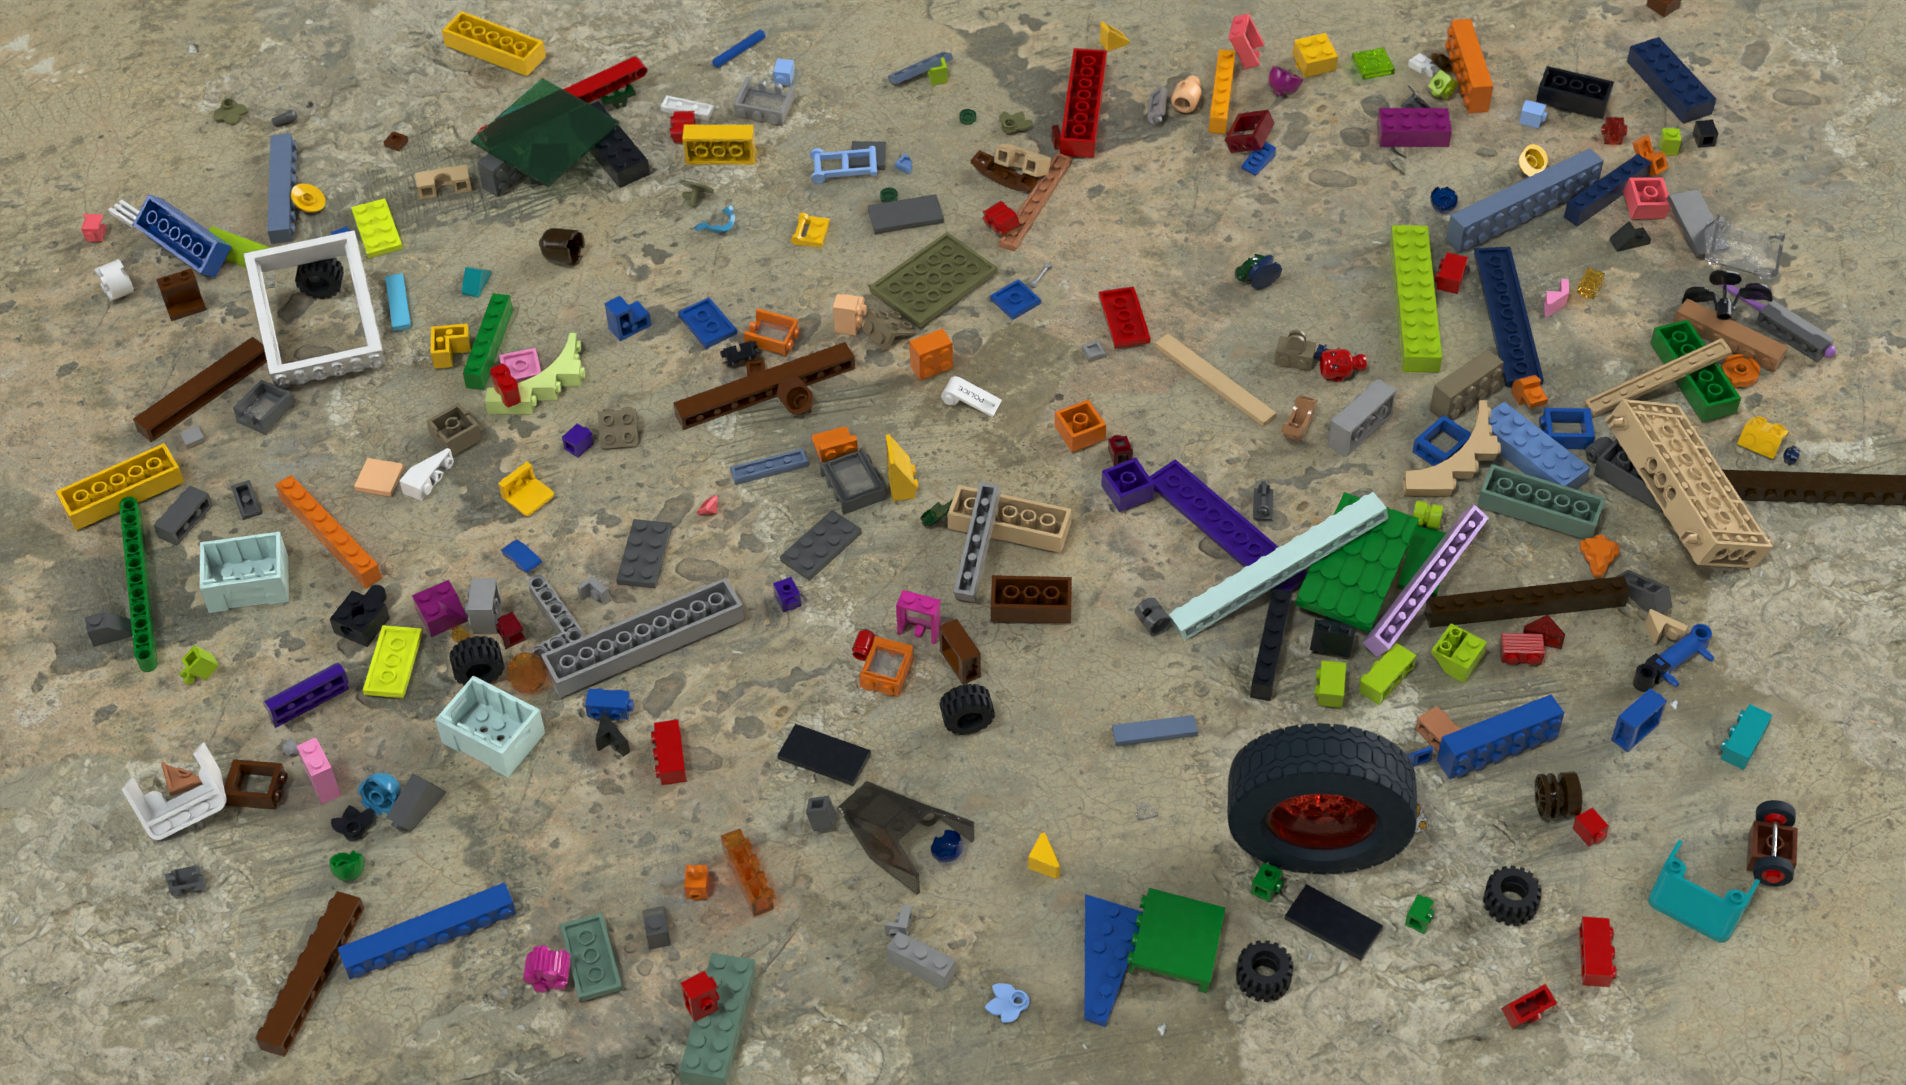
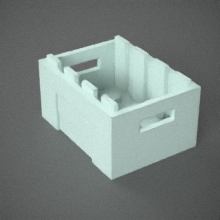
(244, 571)
(501, 714)

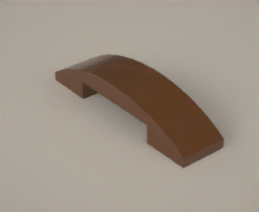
(985, 164)

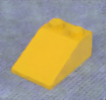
(900, 471)

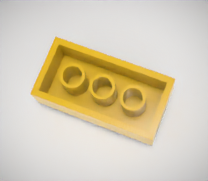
(719, 144)

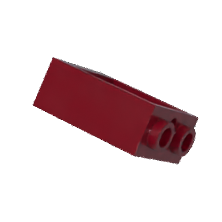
(1258, 121)

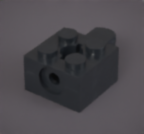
(368, 614)

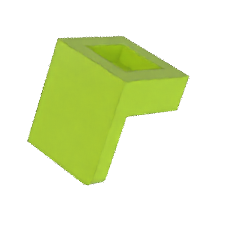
(938, 75)

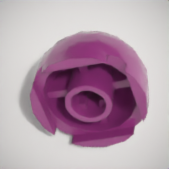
(1283, 81)

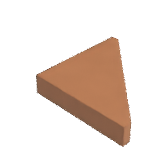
(179, 779)

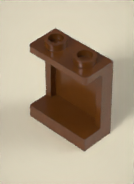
(181, 294)

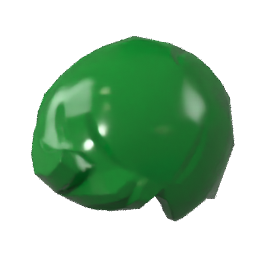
(346, 866)

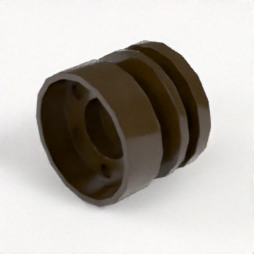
(1558, 795)

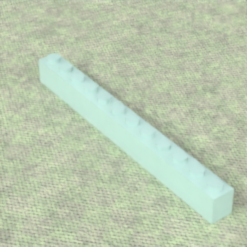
(1278, 566)

